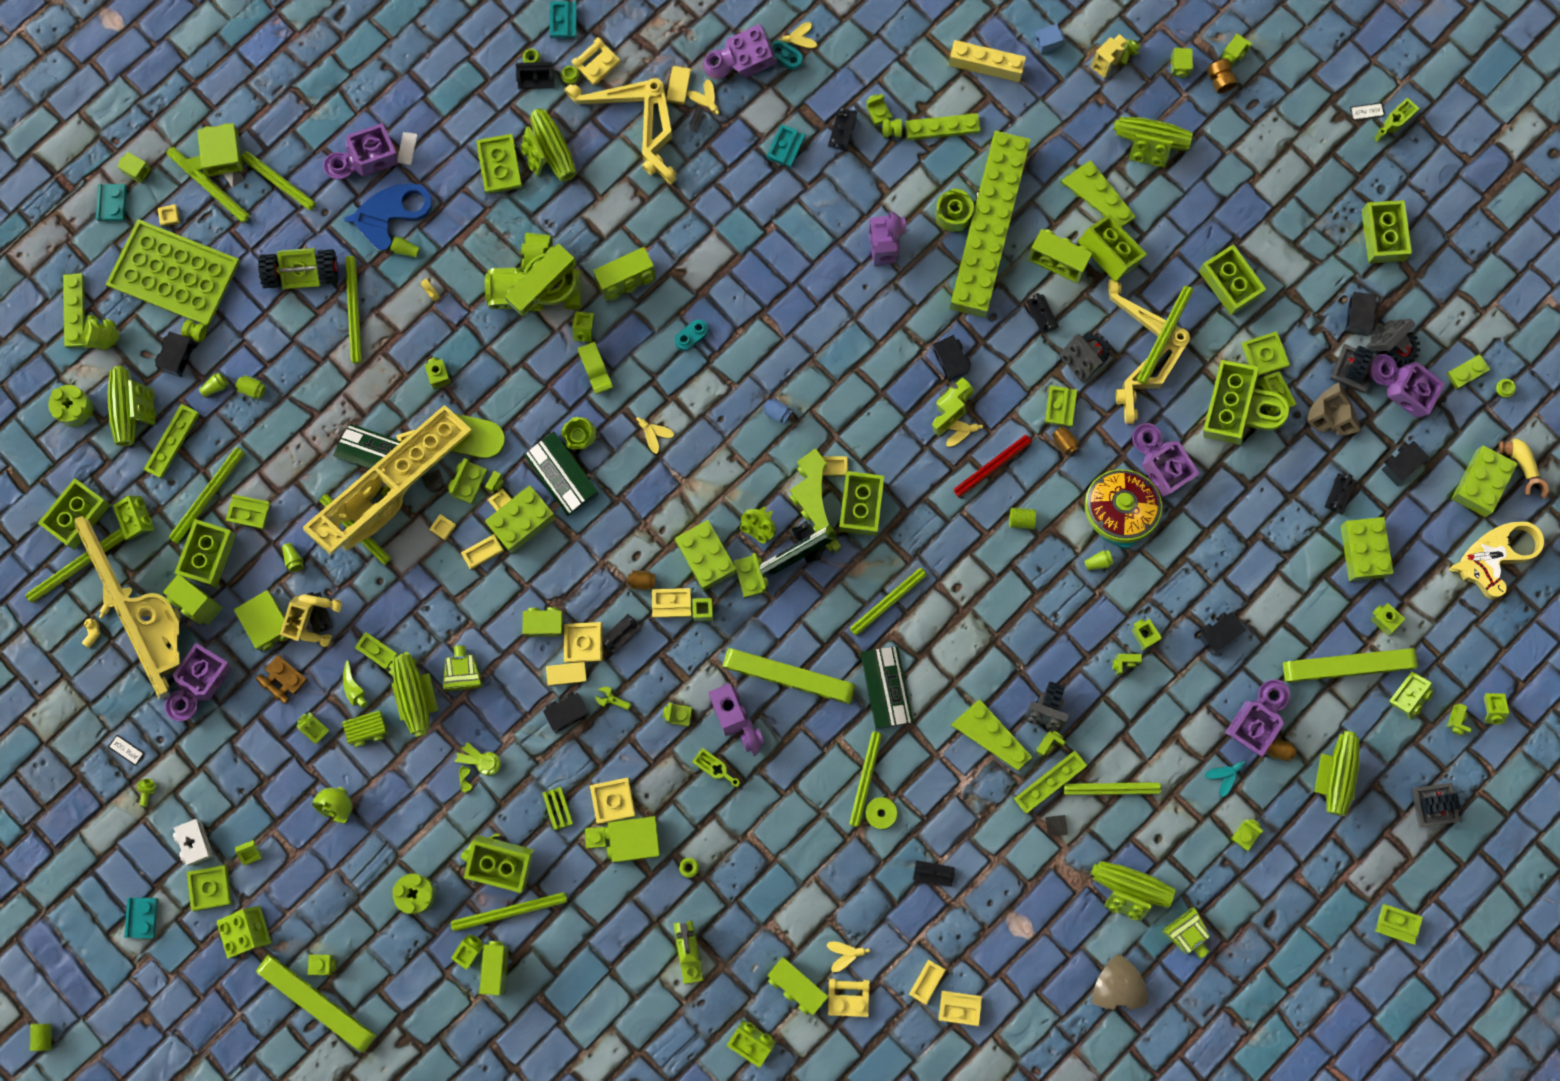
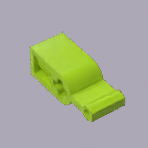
(1399, 118)
(595, 368)
(715, 762)

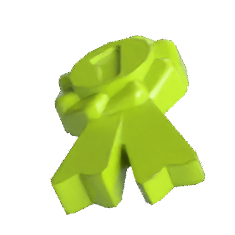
(487, 763)

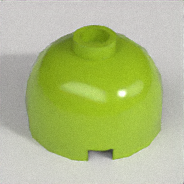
(333, 803)

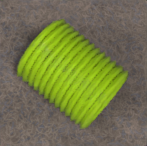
(1022, 518)
(40, 1037)

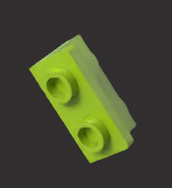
(1276, 383)
(467, 481)
(133, 516)
(749, 576)
(1412, 695)
(751, 1043)

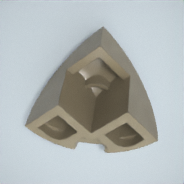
(1334, 412)
(1120, 986)

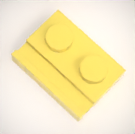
(671, 603)
(960, 1008)

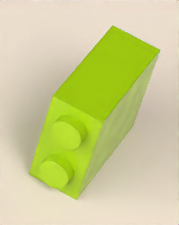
(219, 149)
(262, 620)
(633, 839)
(494, 968)

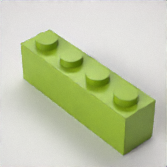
(540, 279)

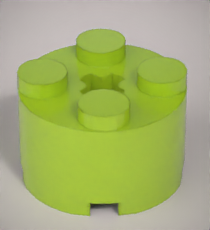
(952, 220)
(535, 245)
(62, 409)
(403, 890)

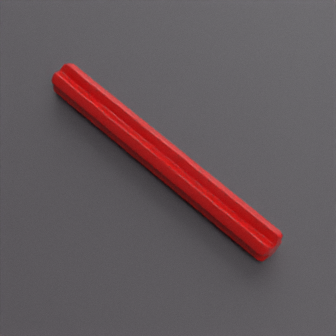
(992, 466)

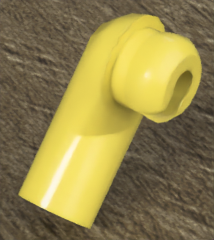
(93, 632)

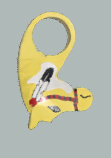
(1483, 558)

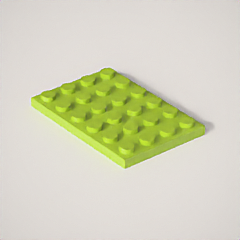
(173, 273)

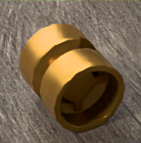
(1222, 76)

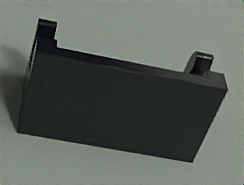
(535, 75)
(843, 129)

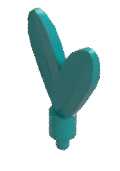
(1229, 774)

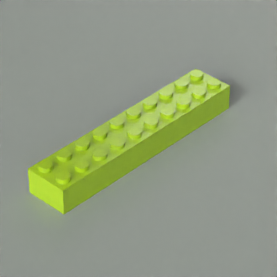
(990, 224)

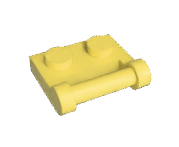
(600, 66)
(845, 1004)

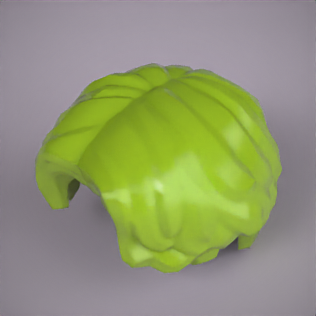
(578, 433)

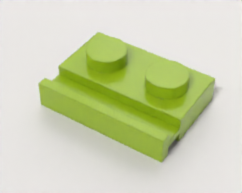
(1060, 406)
(248, 512)
(1398, 924)

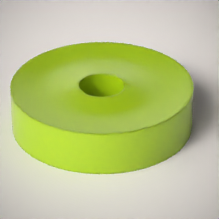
(881, 804)

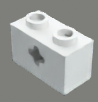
(201, 848)

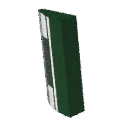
(363, 447)
(561, 473)
(798, 551)
(886, 687)

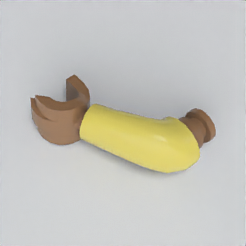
(1522, 453)

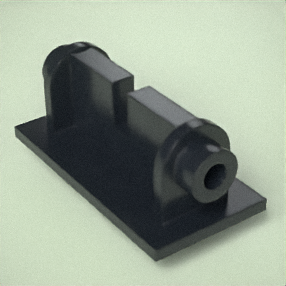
(1042, 313)
(1340, 493)
(802, 532)
(319, 617)
(621, 633)
(934, 873)

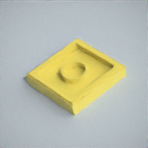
(583, 642)
(612, 800)

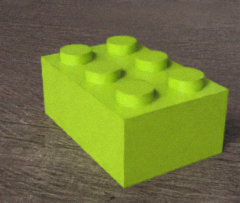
(1386, 231)
(1112, 247)
(1059, 255)
(625, 274)
(1232, 279)
(1484, 481)
(74, 502)
(861, 503)
(520, 519)
(1366, 549)
(205, 553)
(705, 555)
(192, 600)
(499, 863)

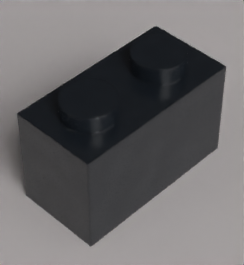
(1361, 314)
(174, 354)
(951, 358)
(1405, 463)
(1221, 633)
(565, 712)

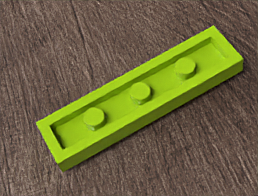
(942, 126)
(73, 309)
(171, 441)
(1050, 782)

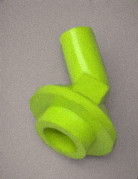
(1132, 47)
(147, 787)

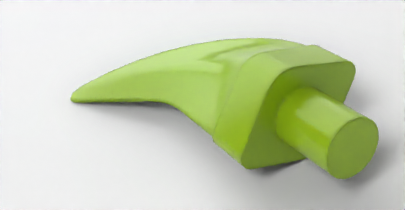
(353, 692)

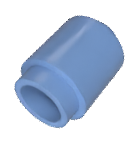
(777, 410)

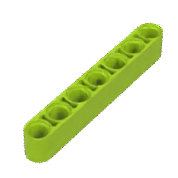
(1350, 665)
(789, 676)
(316, 1003)

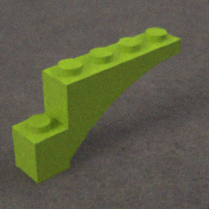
(809, 493)

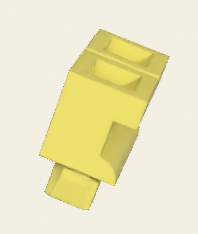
(1108, 55)

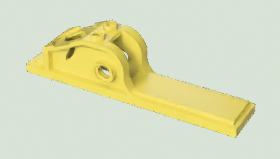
(398, 471)
(147, 637)

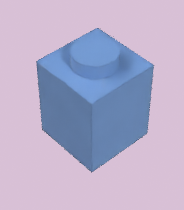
(1049, 38)

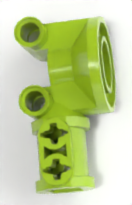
(501, 279)

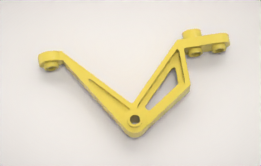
(652, 93)
(1176, 344)

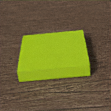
(1266, 353)
(209, 888)

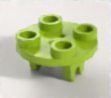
(758, 524)

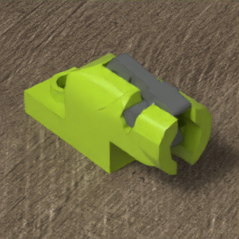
(951, 405)
(688, 952)

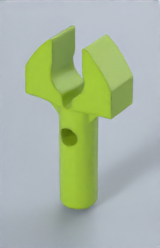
(612, 699)

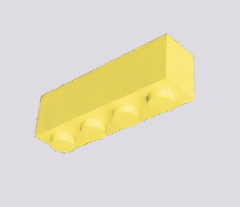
(987, 61)

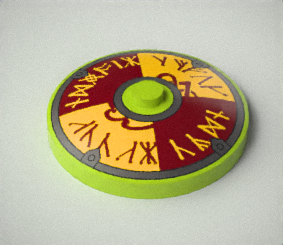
(1123, 506)

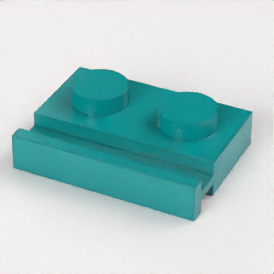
(563, 19)
(785, 146)
(111, 202)
(141, 918)

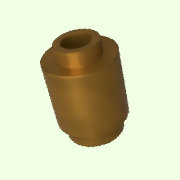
(1065, 440)
(641, 580)
(1281, 750)

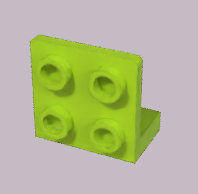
(243, 931)

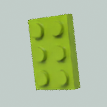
(498, 163)

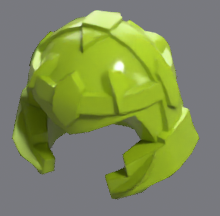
(99, 335)

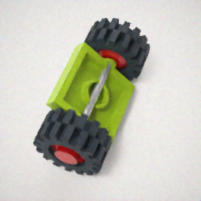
(298, 268)

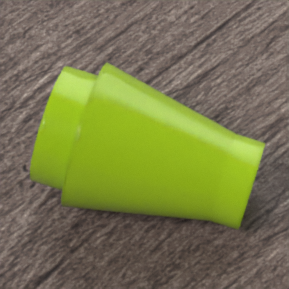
(404, 247)
(214, 384)
(292, 559)
(1099, 561)

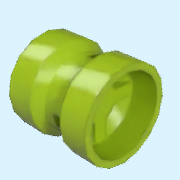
(892, 128)
(194, 331)

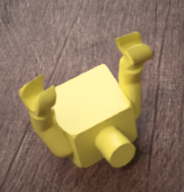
(299, 615)

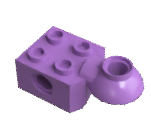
(745, 52)
(366, 154)
(885, 237)
(1408, 386)
(1164, 463)
(198, 679)
(734, 720)
(1257, 720)

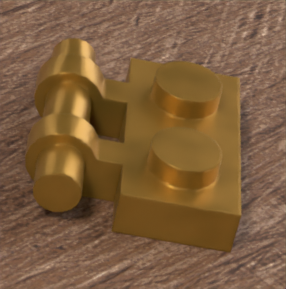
(286, 675)

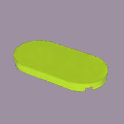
(484, 441)

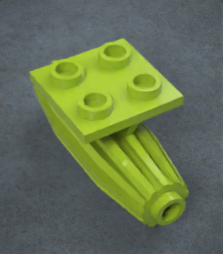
(1152, 139)
(547, 147)
(127, 404)
(413, 695)
(1339, 774)
(1131, 890)

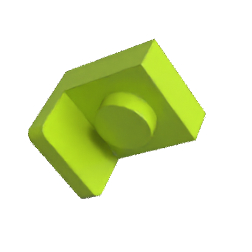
(878, 109)
(583, 326)
(1129, 660)
(1496, 708)
(677, 714)
(1456, 719)
(311, 727)
(1046, 744)
(1247, 833)
(467, 951)
(321, 964)

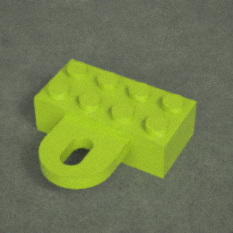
(1238, 404)

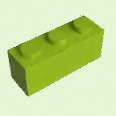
(796, 987)

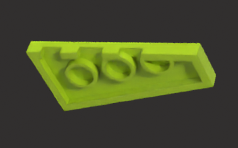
(1098, 193)
(986, 730)

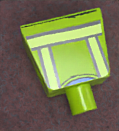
(461, 671)
(1188, 933)

